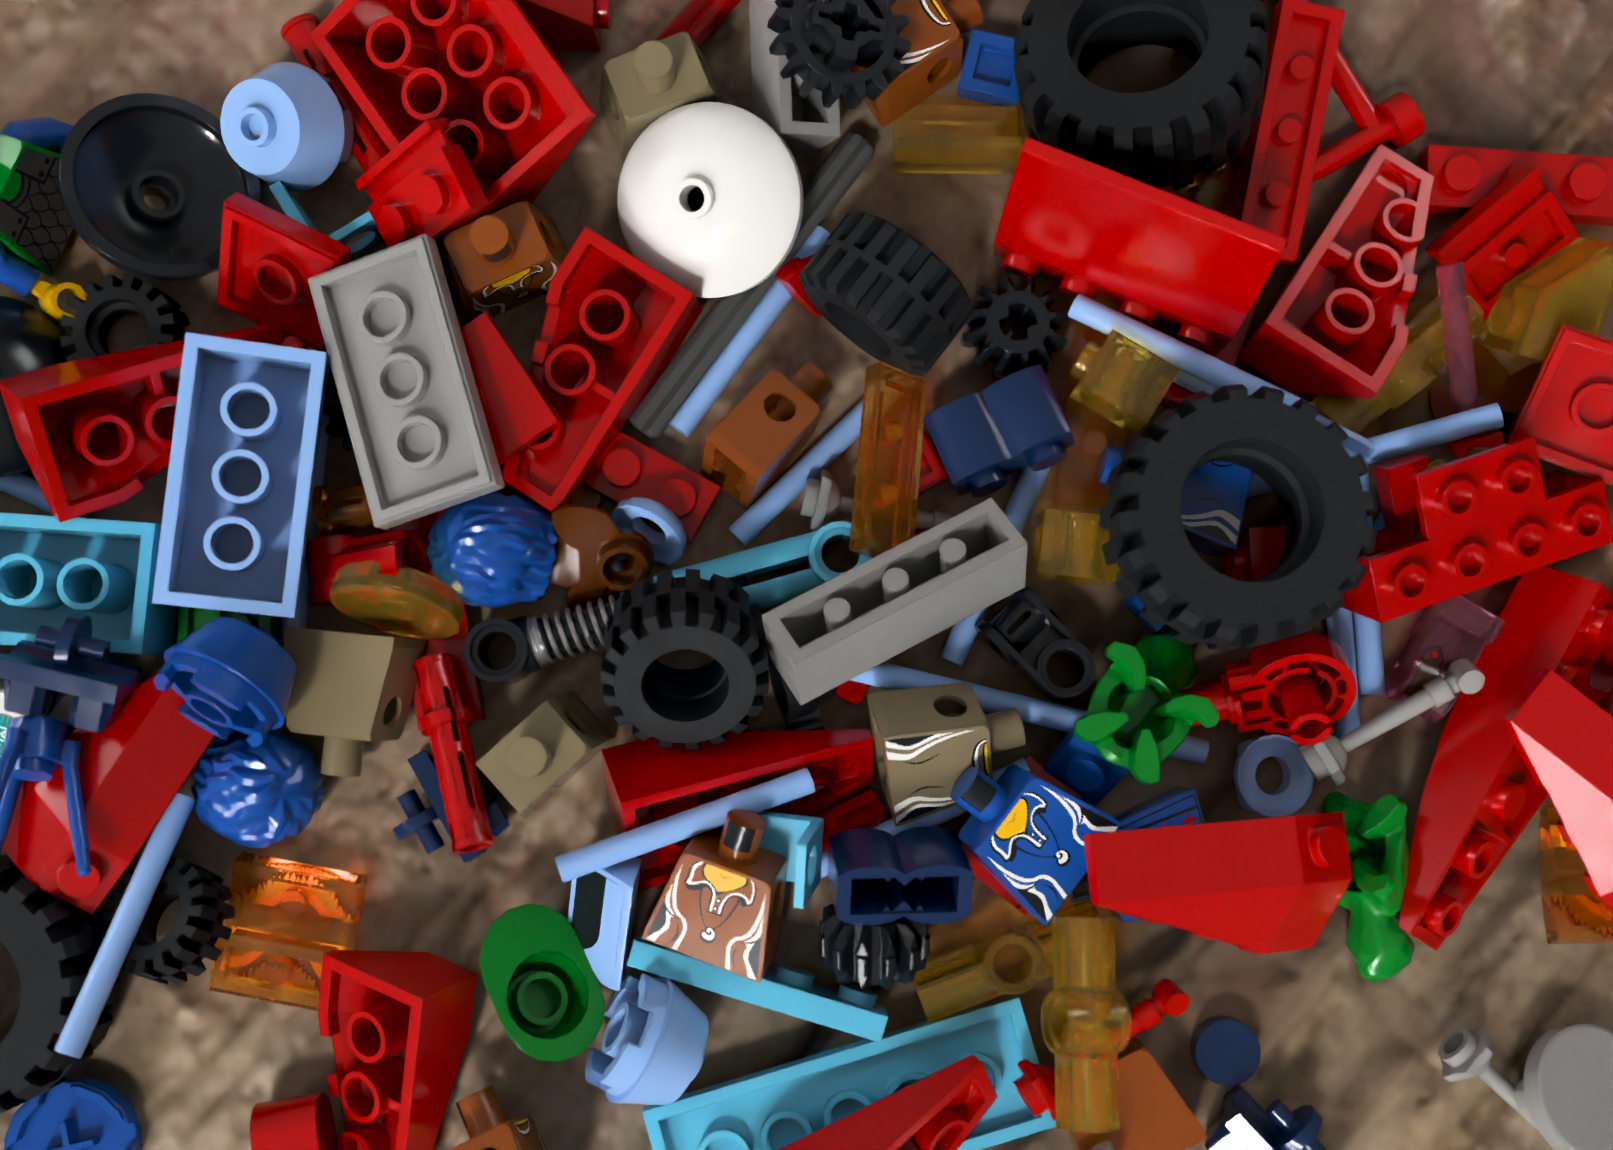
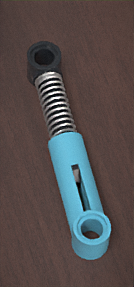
(545, 637)

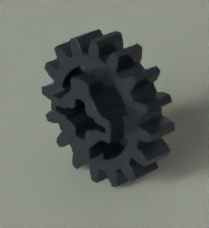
(832, 38)

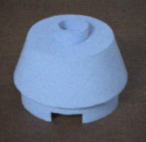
(287, 126)
(649, 1044)

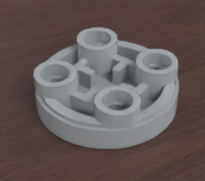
(1570, 1087)

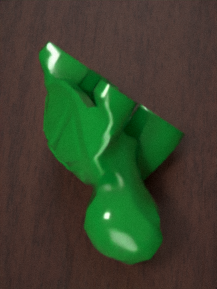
(1137, 705)
(1379, 876)

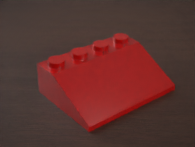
(467, 63)
(1132, 246)

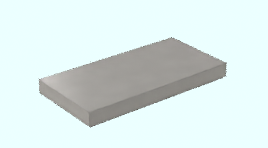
(405, 382)

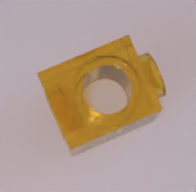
(1121, 381)
(1070, 549)

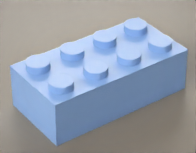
(241, 476)

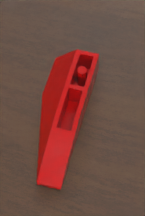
(1477, 783)

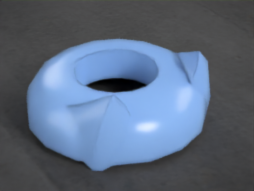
(666, 546)
(1296, 780)

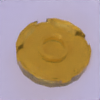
(401, 604)

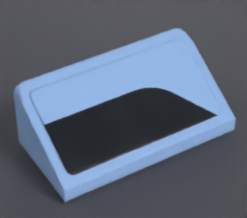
(603, 918)

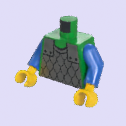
(32, 212)

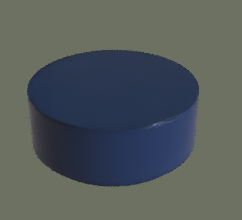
(1225, 1050)

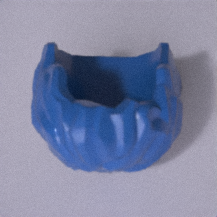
(493, 550)
(257, 791)

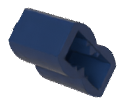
(1000, 431)
(903, 875)

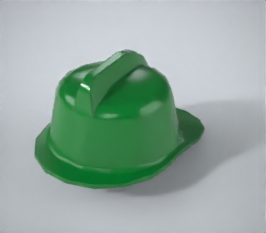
(541, 983)

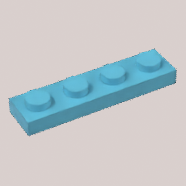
(784, 991)

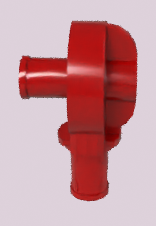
(1280, 689)

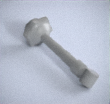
(823, 501)
(1330, 755)
(1468, 1056)

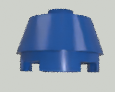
(230, 679)

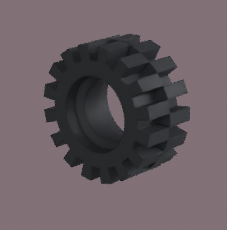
(112, 301)
(194, 931)

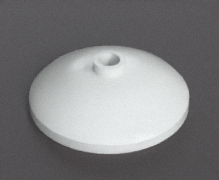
(748, 204)

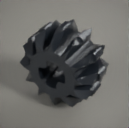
(1028, 310)
(873, 952)

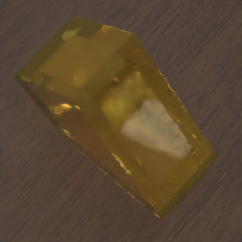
(1563, 288)

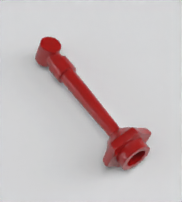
(1038, 1081)

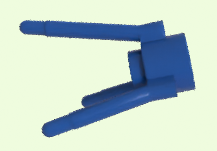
(31, 753)

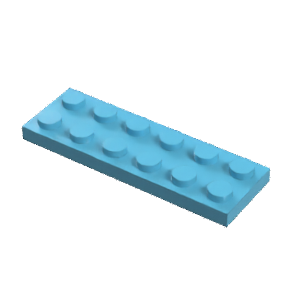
(812, 1092)

